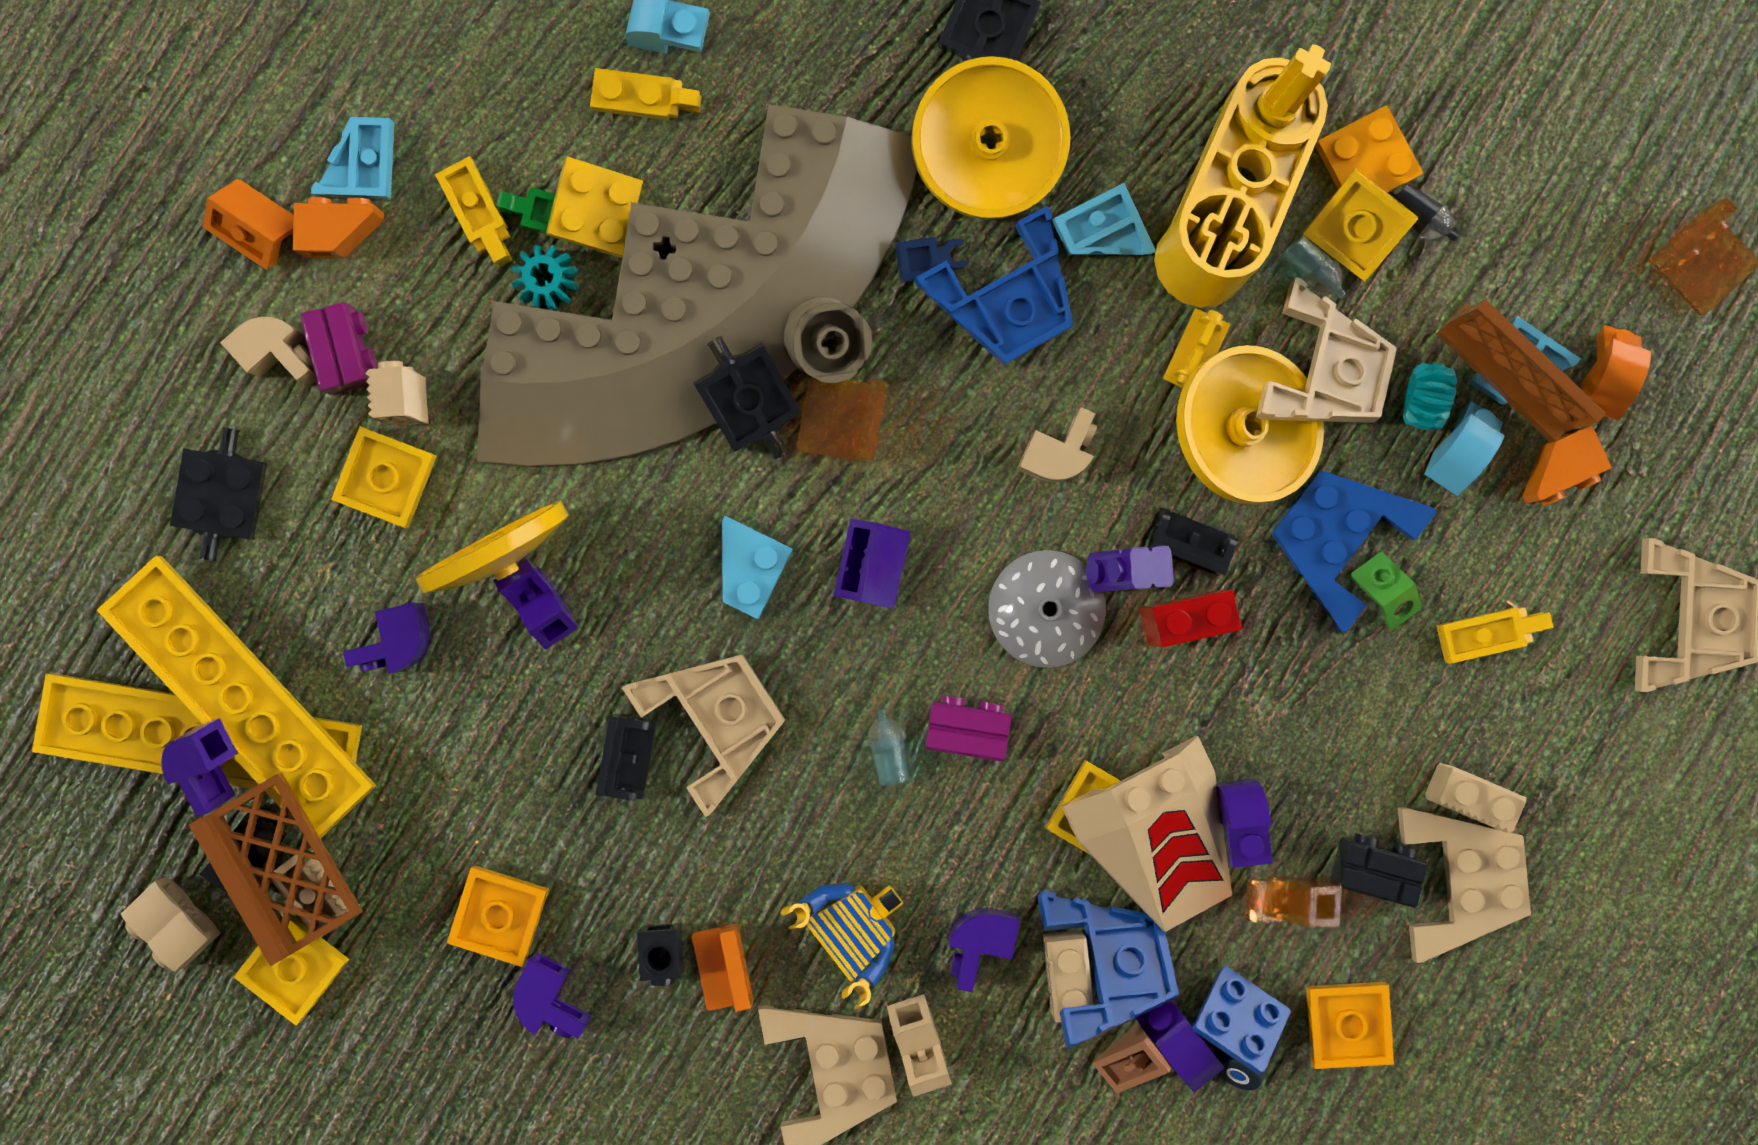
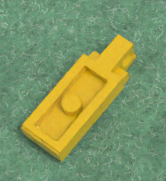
(641, 95)
(476, 209)
(1490, 633)

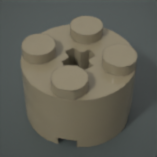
(843, 354)

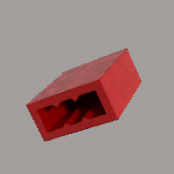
(1190, 618)

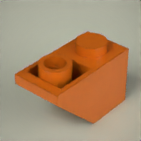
(333, 229)
(1568, 461)

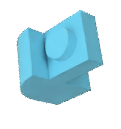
(665, 23)
(1466, 449)

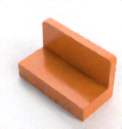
(248, 222)
(723, 968)

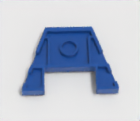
(1016, 309)
(1329, 526)
(1127, 963)

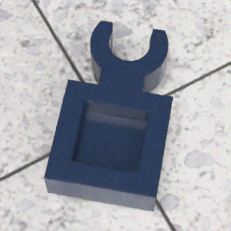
(922, 254)

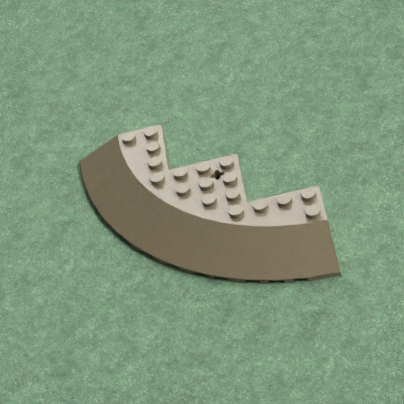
(615, 388)

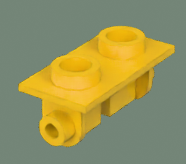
(1199, 341)

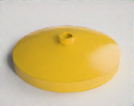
(998, 101)
(1224, 440)
(494, 553)

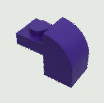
(537, 604)
(403, 637)
(196, 763)
(1246, 822)
(978, 932)
(538, 1003)
(1180, 1045)

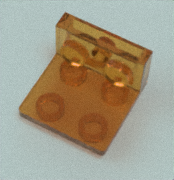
(1705, 258)
(842, 419)

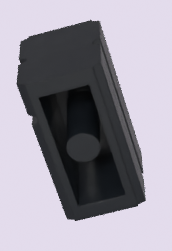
(1379, 872)

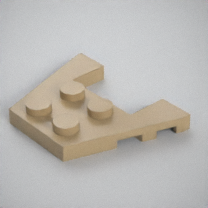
(1346, 370)
(1714, 619)
(728, 710)
(1482, 880)
(847, 1067)

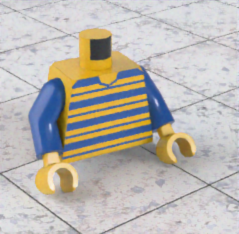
(851, 930)

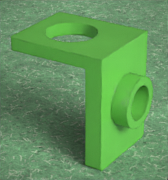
(1388, 588)

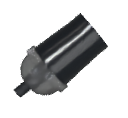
(1433, 218)

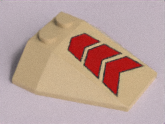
(1160, 835)

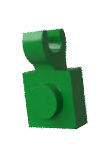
(533, 209)

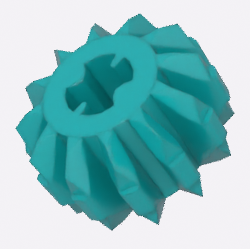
(557, 266)
(1429, 396)

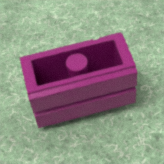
(338, 347)
(968, 729)

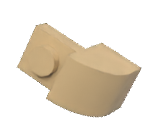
(264, 342)
(1057, 460)
(919, 1045)

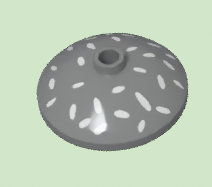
(1018, 614)

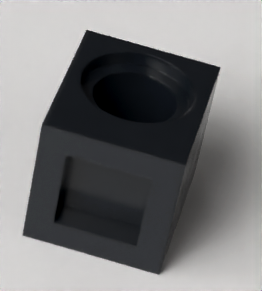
(666, 936)

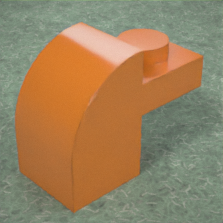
(1617, 372)

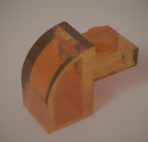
(1293, 901)

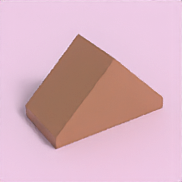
(1131, 1061)

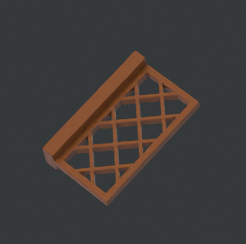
(1518, 370)
(242, 879)

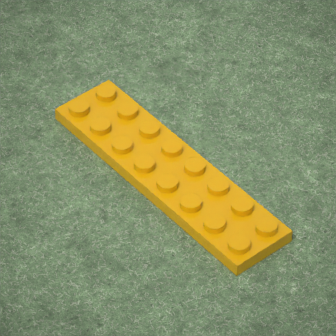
(225, 680)
(132, 726)

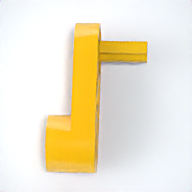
(1273, 137)

